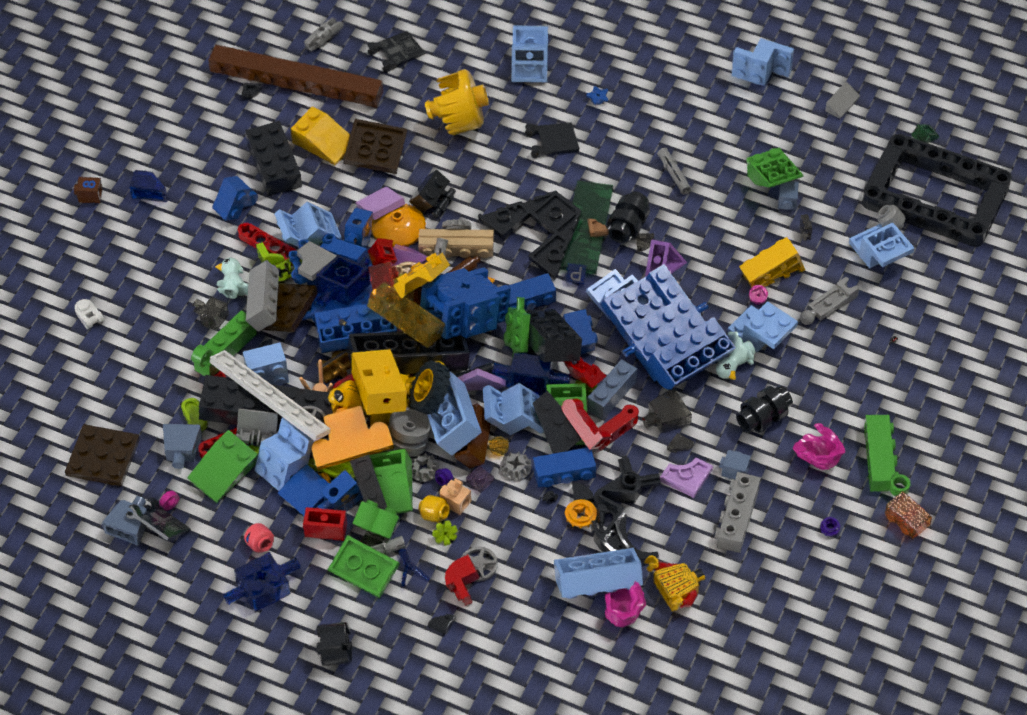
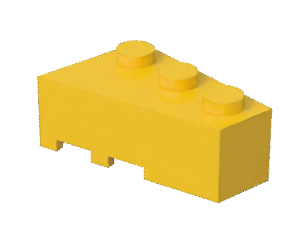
(772, 264)

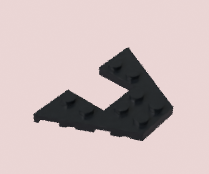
(552, 213)

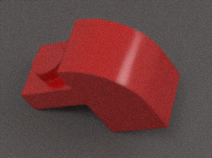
(460, 574)

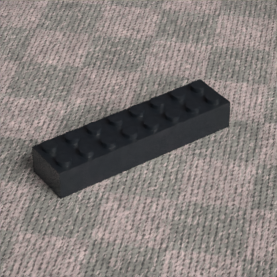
(223, 397)

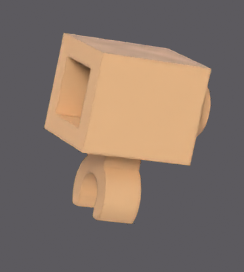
(456, 495)

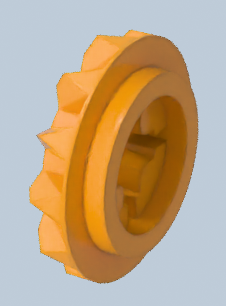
(579, 506)

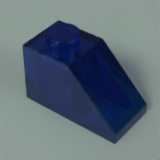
(147, 187)

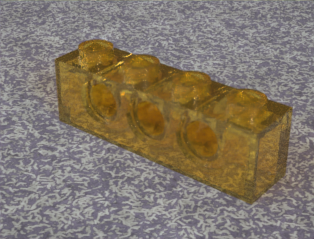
(406, 315)

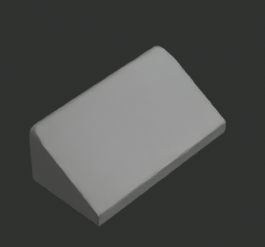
(842, 100)

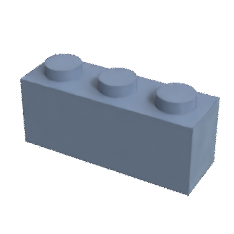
(612, 389)

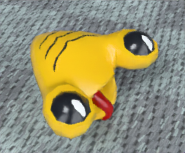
(346, 396)

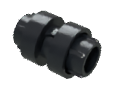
(628, 217)
(769, 406)

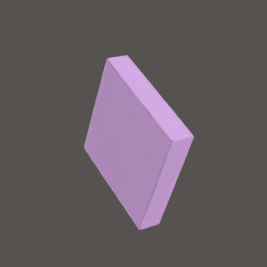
(381, 202)

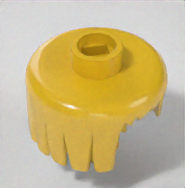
(459, 103)

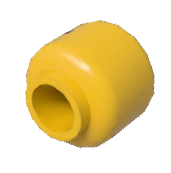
(434, 509)

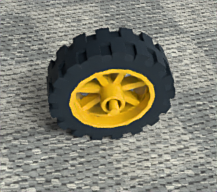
(429, 387)

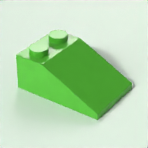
(223, 466)

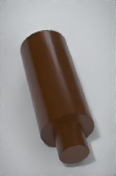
(469, 264)

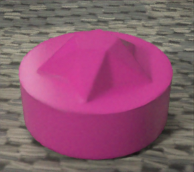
(758, 294)
(169, 500)

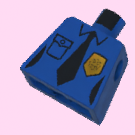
(360, 233)
(341, 493)

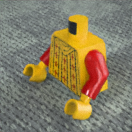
(675, 582)

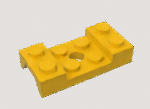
(421, 274)

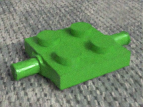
(517, 327)

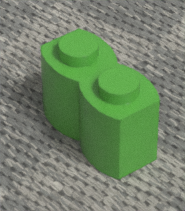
(375, 519)

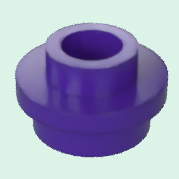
(443, 476)
(830, 522)

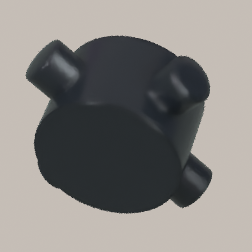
(550, 497)

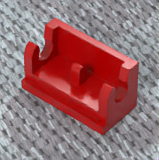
(585, 373)

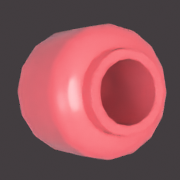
(259, 538)

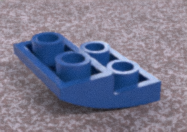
(304, 489)

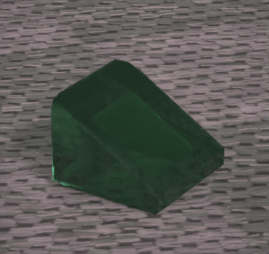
(925, 133)

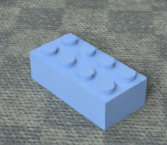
(455, 419)
(597, 572)

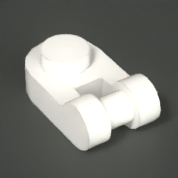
(85, 309)

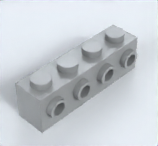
(262, 295)
(738, 512)

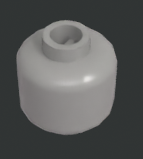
(891, 214)

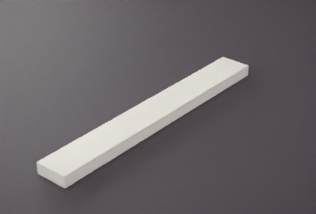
(270, 395)

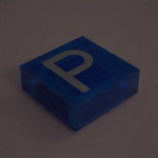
(576, 273)

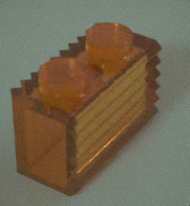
(907, 515)

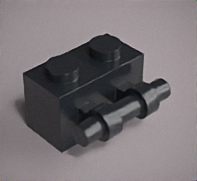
(430, 191)

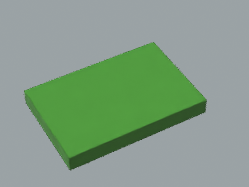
(363, 566)

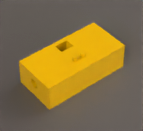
(379, 382)

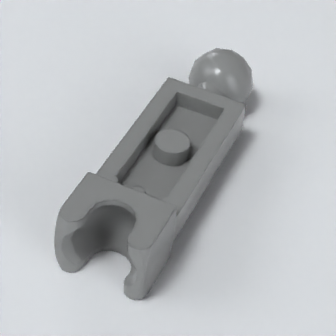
(829, 302)

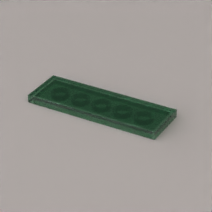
(594, 202)

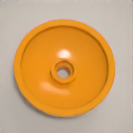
(399, 225)

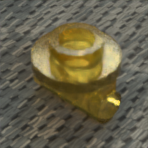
(498, 446)

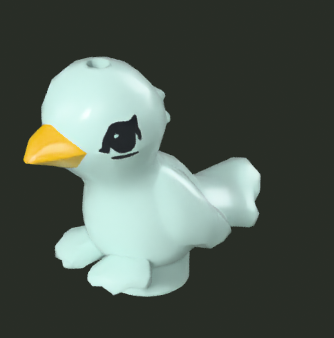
(232, 283)
(743, 353)

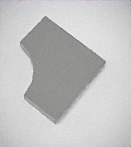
(313, 260)

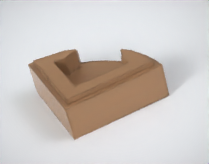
(596, 228)

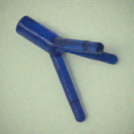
(408, 564)

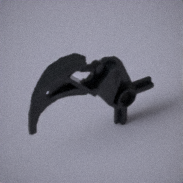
(619, 491)

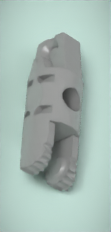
(323, 34)

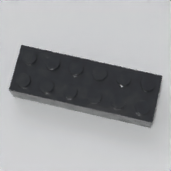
(410, 353)

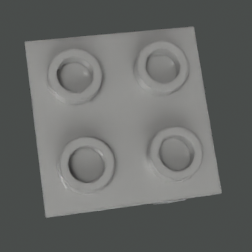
(256, 425)

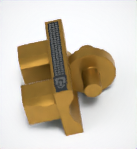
(336, 366)

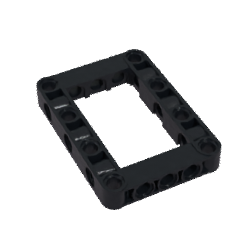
(948, 164)

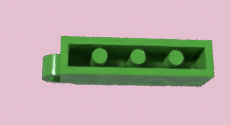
(229, 338)
(880, 456)

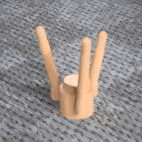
(319, 386)

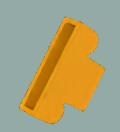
(350, 438)

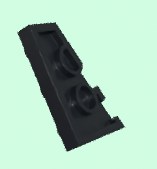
(557, 428)

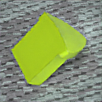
(263, 255)

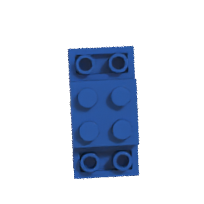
(466, 302)

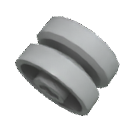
(409, 431)

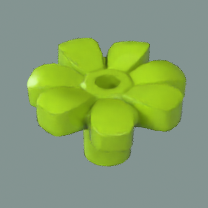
(445, 533)

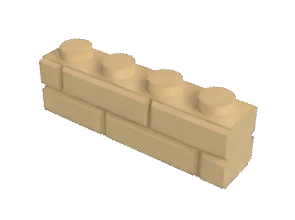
(460, 242)

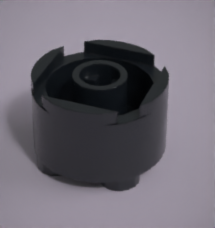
(334, 643)

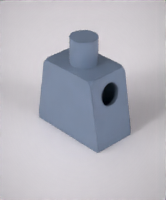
(181, 443)
(121, 526)

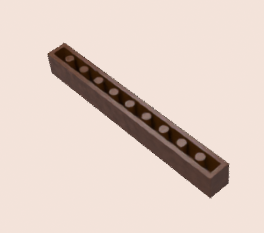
(296, 75)

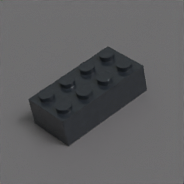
(273, 158)
(553, 337)

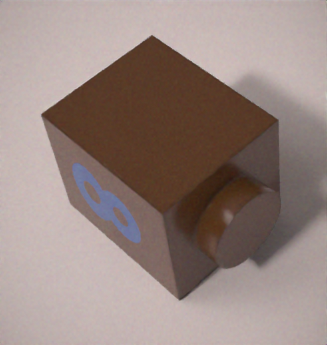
(88, 190)

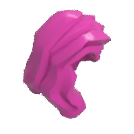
(820, 451)
(624, 605)

